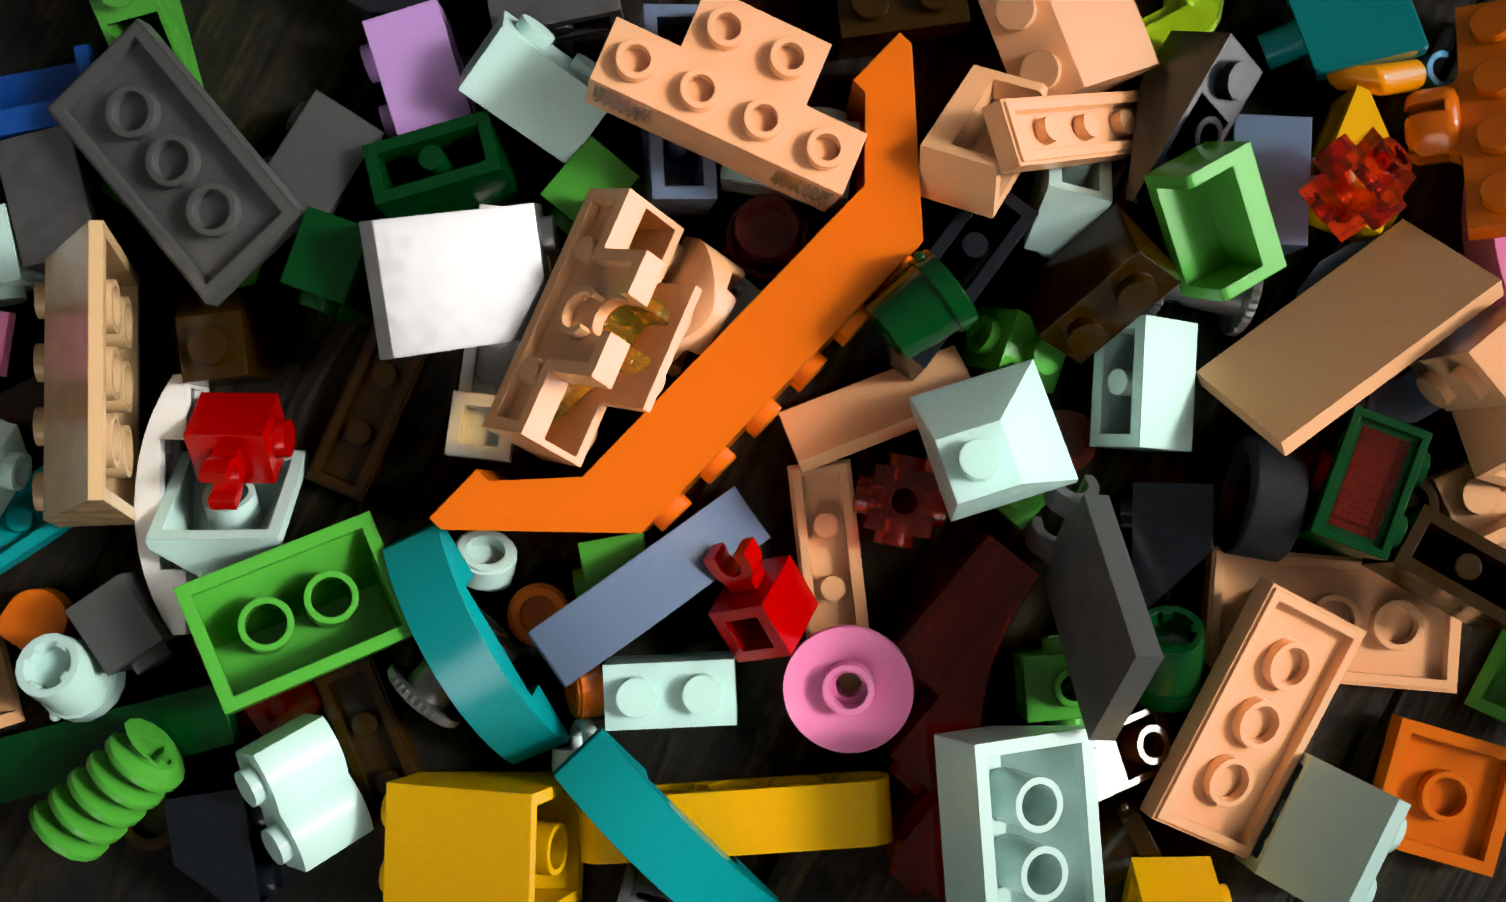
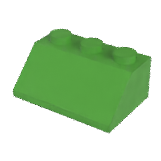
(293, 613)

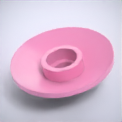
(843, 718)

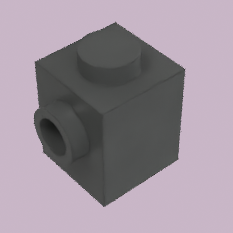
(123, 625)

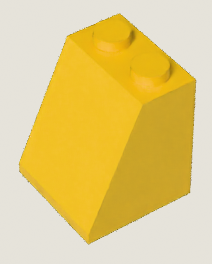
(480, 839)

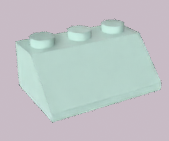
(1019, 814)

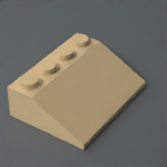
(88, 382)

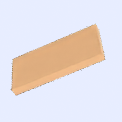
(1348, 335)
(1406, 637)
(1252, 719)

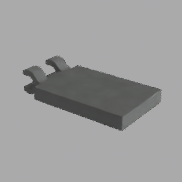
(1096, 607)

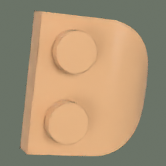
(713, 273)

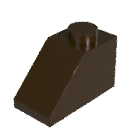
(223, 341)

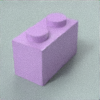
(417, 67)

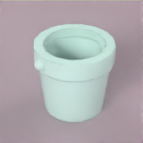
(67, 678)

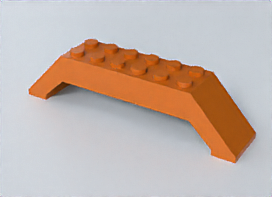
(754, 359)

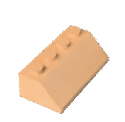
(1071, 42)

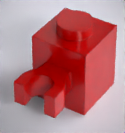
(237, 442)
(762, 601)

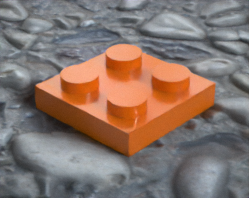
(1453, 793)

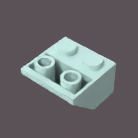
(1328, 835)

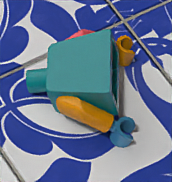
(1356, 45)

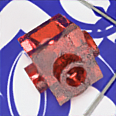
(1359, 183)
(874, 497)

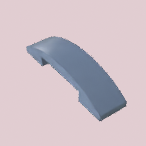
(643, 589)

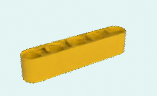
(772, 814)

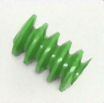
(109, 792)

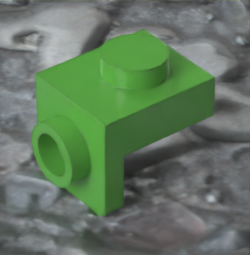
(1008, 338)

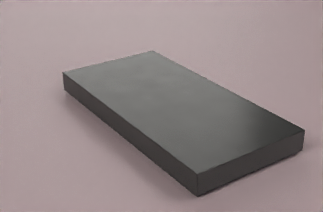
(177, 163)

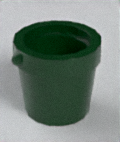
(921, 307)
(1184, 664)

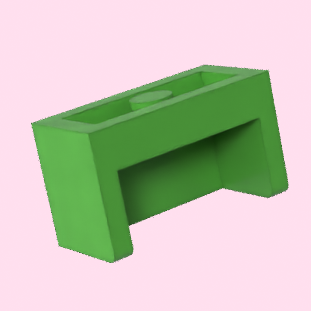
(1216, 220)

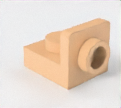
(1472, 502)

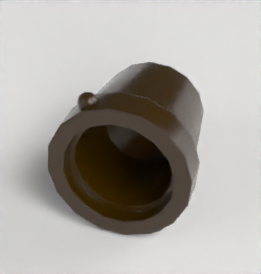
(1123, 837)

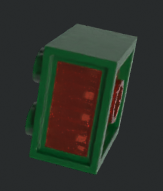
(1362, 483)

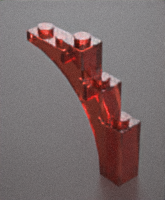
(950, 650)

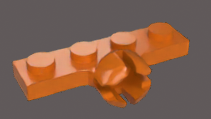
(1468, 118)

